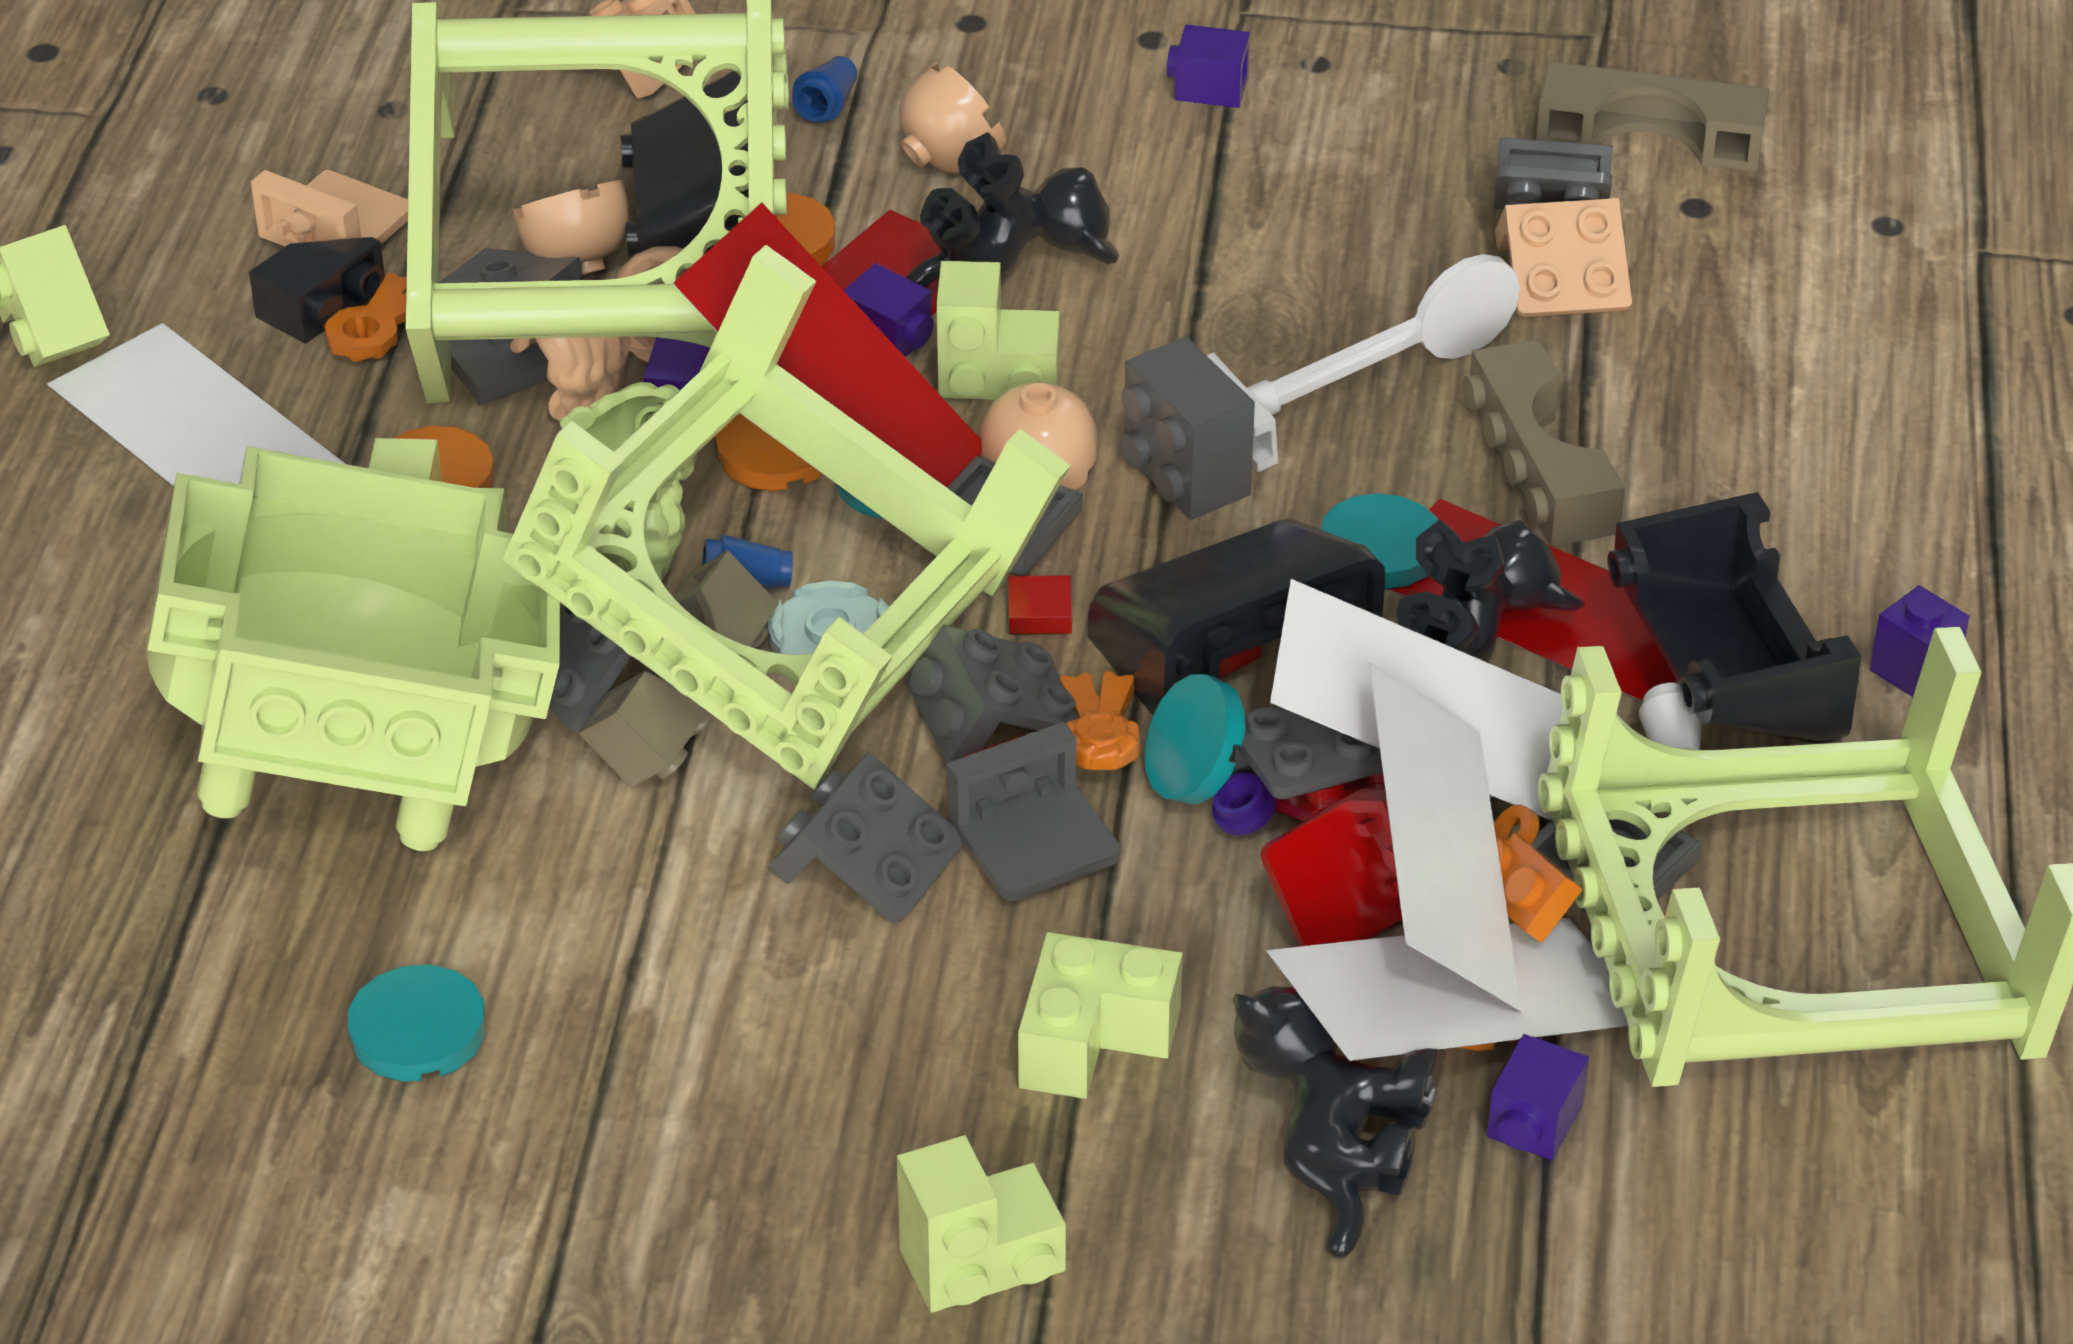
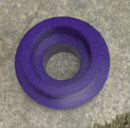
(1243, 805)

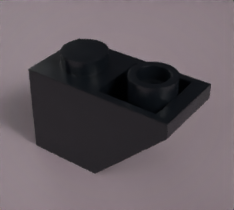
(314, 281)

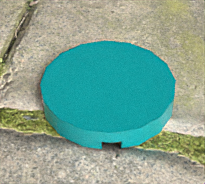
(1387, 528)
(1194, 739)
(416, 1022)

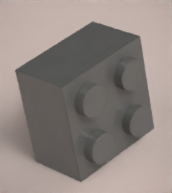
(1188, 428)

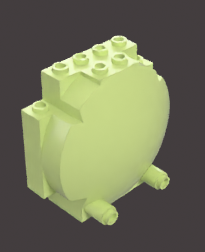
(348, 634)

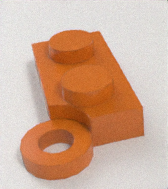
(1533, 886)

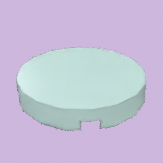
(803, 619)

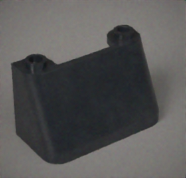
(677, 171)
(1223, 602)
(1729, 624)

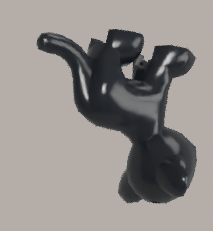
(1062, 210)
(1479, 581)
(1332, 1104)

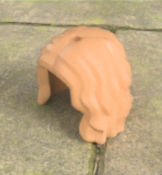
(580, 368)

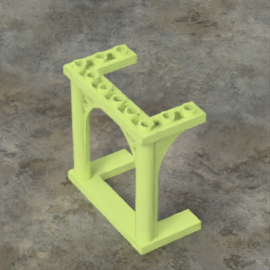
(624, 306)
(590, 488)
(1665, 965)

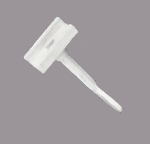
(1456, 315)

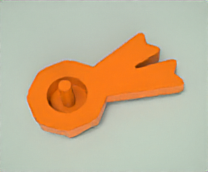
(371, 328)
(1101, 731)

